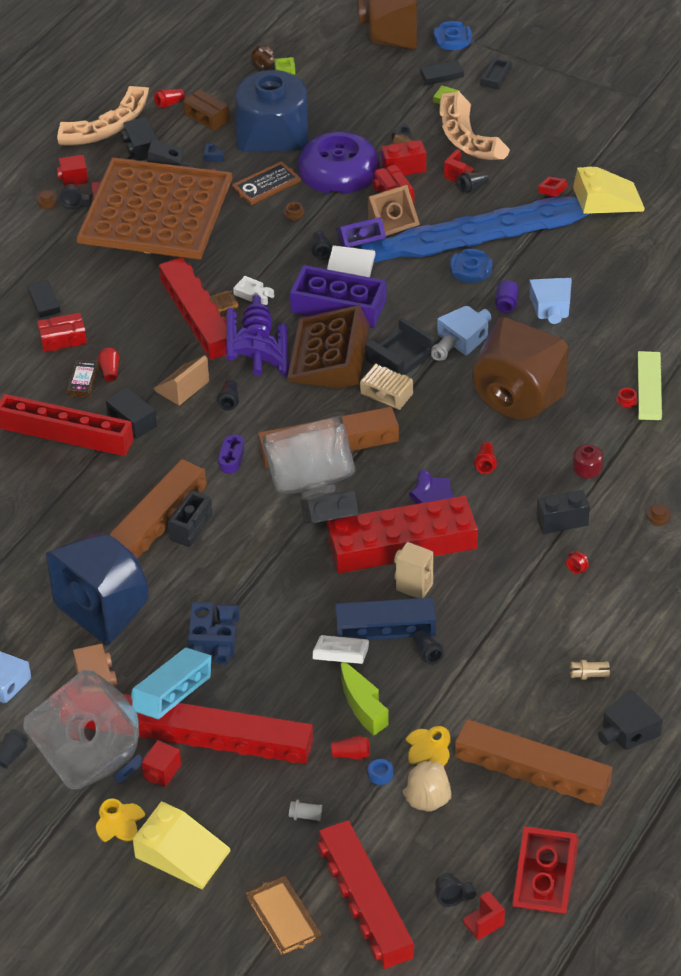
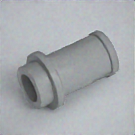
(440, 350)
(305, 811)

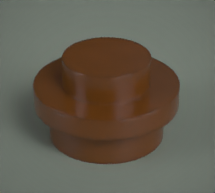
(46, 199)
(294, 211)
(658, 514)

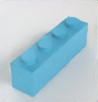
(171, 683)

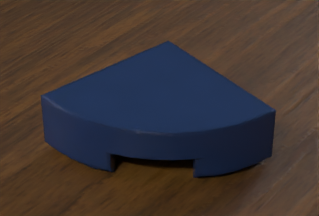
(212, 153)
(130, 767)

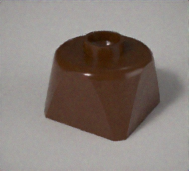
(390, 22)
(520, 370)

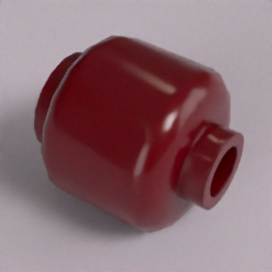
(587, 461)

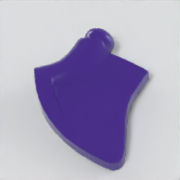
(430, 488)

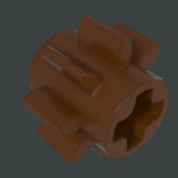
(262, 57)

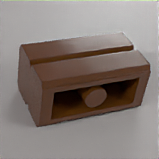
(206, 110)

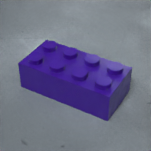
(329, 290)

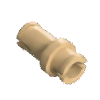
(589, 669)

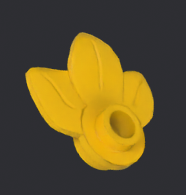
(426, 748)
(120, 823)

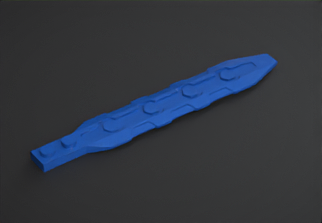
(474, 230)

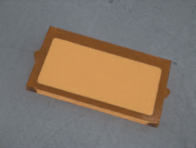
(283, 915)

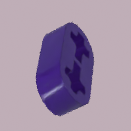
(235, 454)

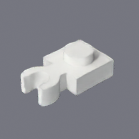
(249, 287)

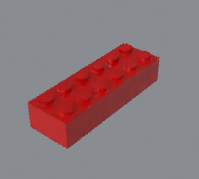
(376, 536)

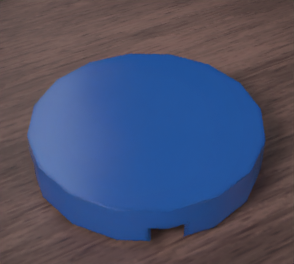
(452, 35)
(471, 266)

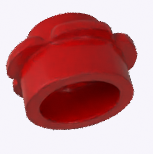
(627, 397)
(577, 562)

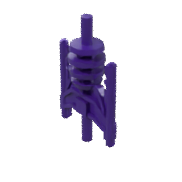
(254, 338)

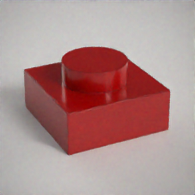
(552, 186)

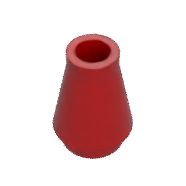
(168, 97)
(109, 361)
(485, 460)
(352, 748)

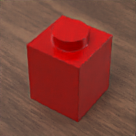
(72, 170)
(161, 763)

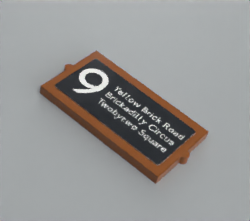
(266, 183)

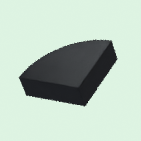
(402, 129)

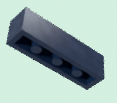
(386, 619)

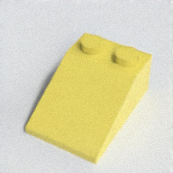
(605, 192)
(179, 846)

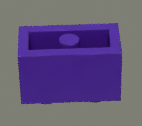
(361, 232)

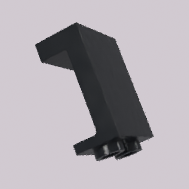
(402, 349)

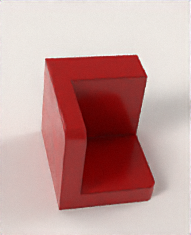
(454, 167)
(487, 918)

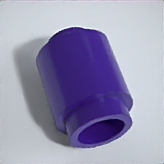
(506, 296)

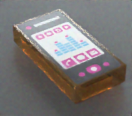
(83, 378)

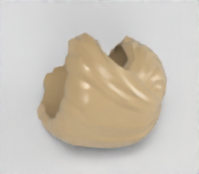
(427, 786)

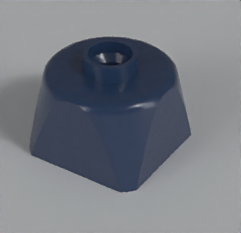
(271, 112)
(97, 584)

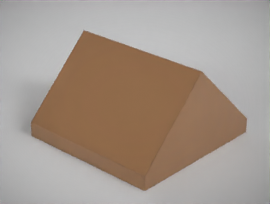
(394, 208)
(185, 381)

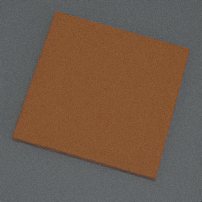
(155, 208)

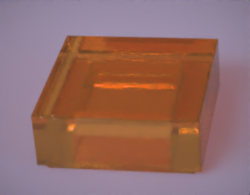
(223, 301)

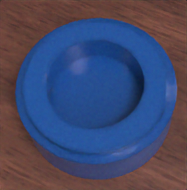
(380, 771)

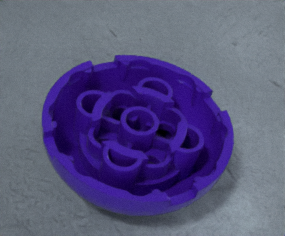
(338, 162)

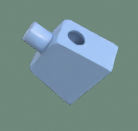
(551, 298)
(465, 327)
(13, 676)

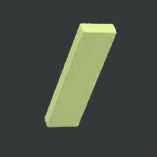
(649, 386)

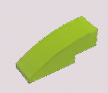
(364, 700)

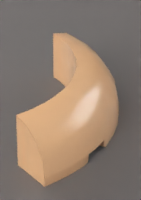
(108, 124)
(457, 127)

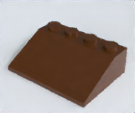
(330, 348)

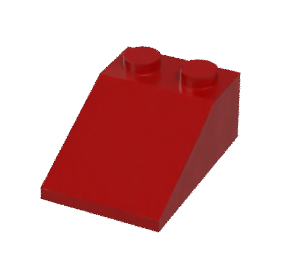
(545, 870)

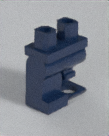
(212, 639)

